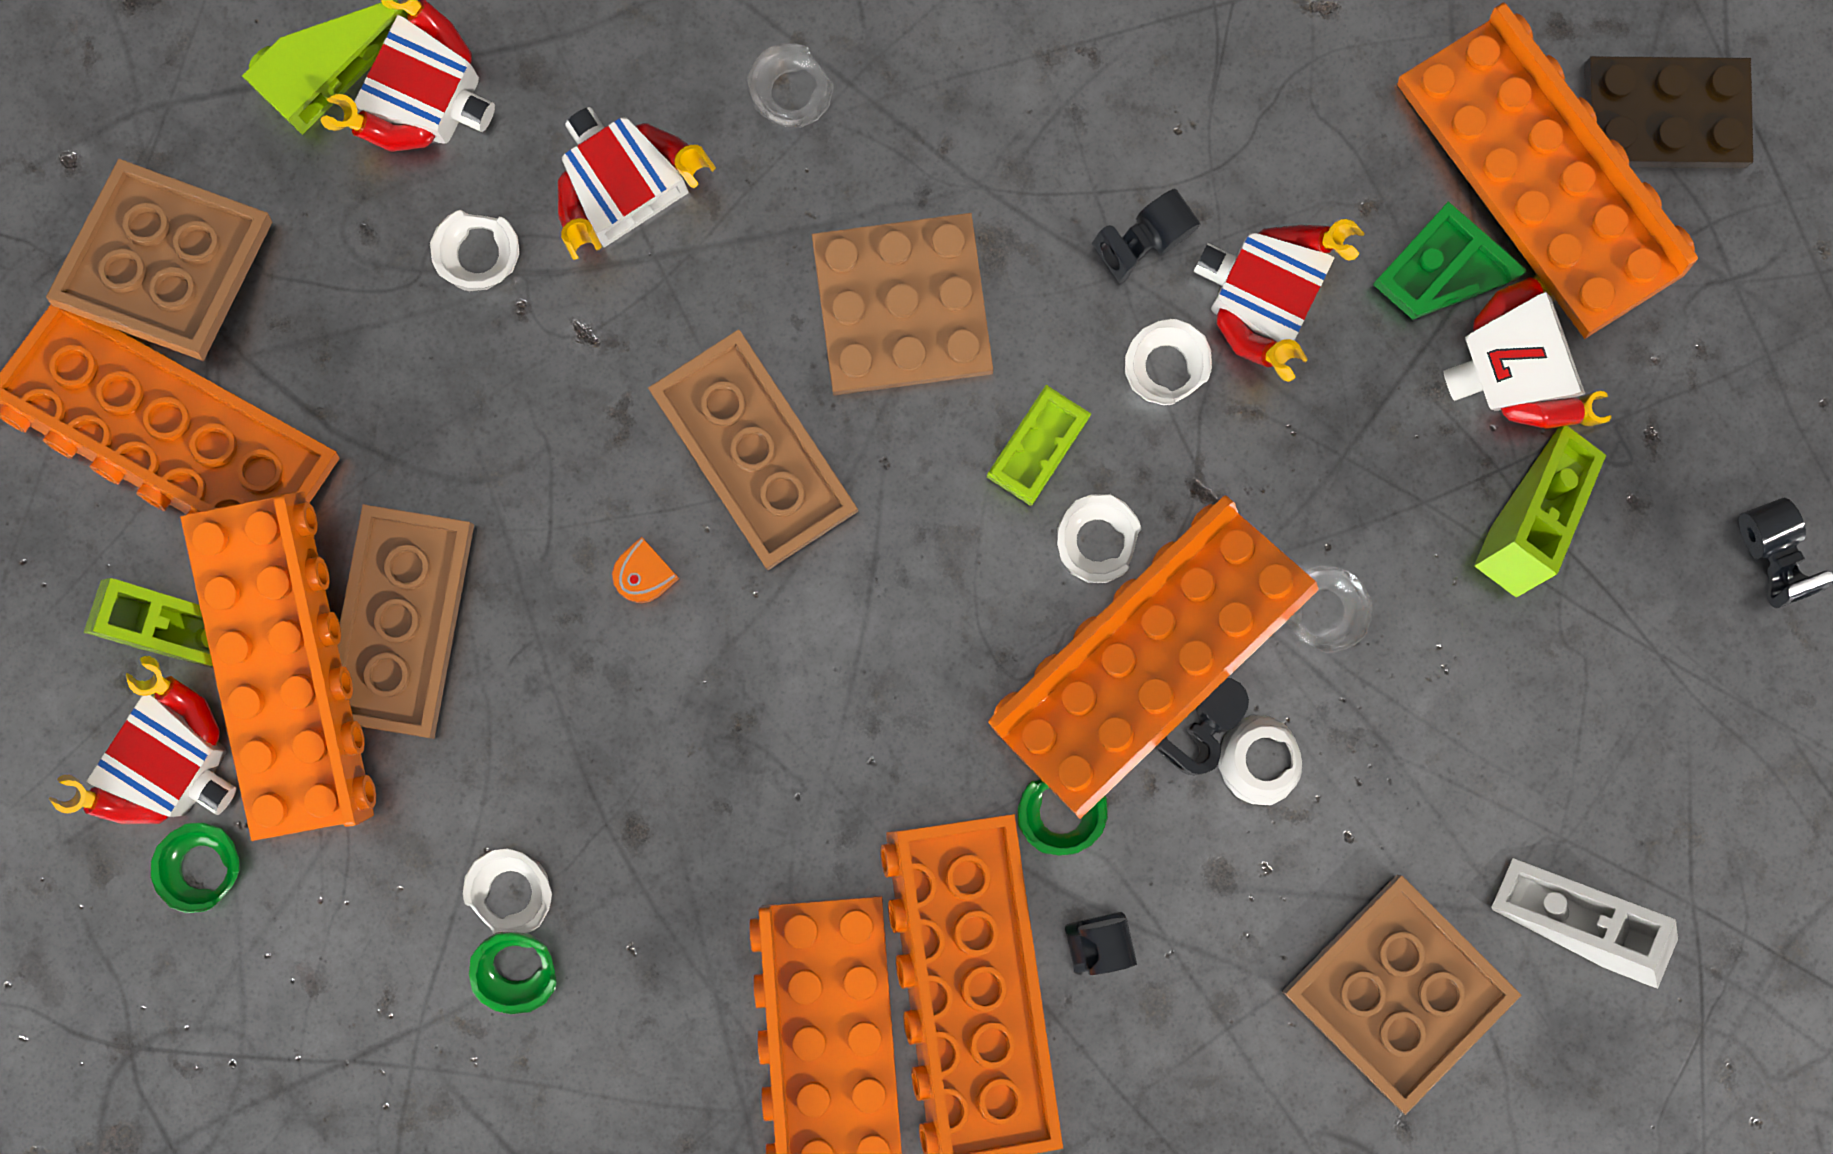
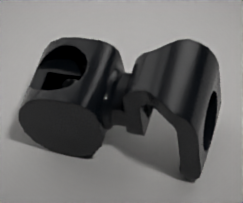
(1159, 226)
(1774, 533)
(1216, 714)
(1101, 944)

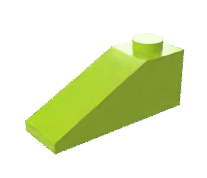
(319, 63)
(1542, 514)
(149, 621)

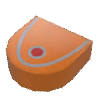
(642, 573)

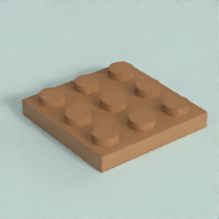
(160, 259)
(902, 304)
(1401, 993)

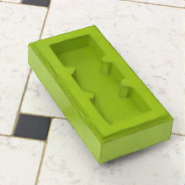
(1038, 445)

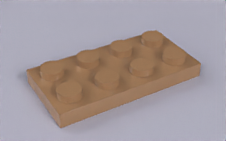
(753, 449)
(402, 616)

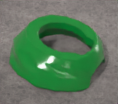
(1052, 843)
(167, 867)
(505, 994)

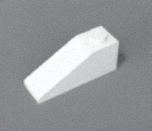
(1589, 922)

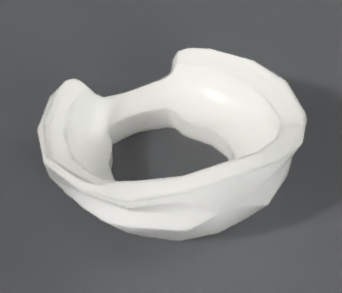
(454, 231)
(1177, 335)
(1104, 508)
(1233, 761)
(482, 874)

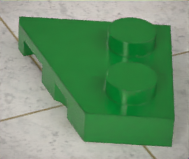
(1446, 266)

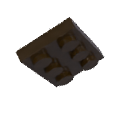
(1674, 109)

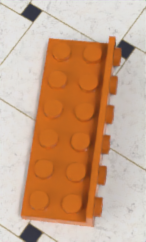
(1548, 171)
(152, 420)
(1151, 655)
(279, 666)
(971, 989)
(827, 1027)

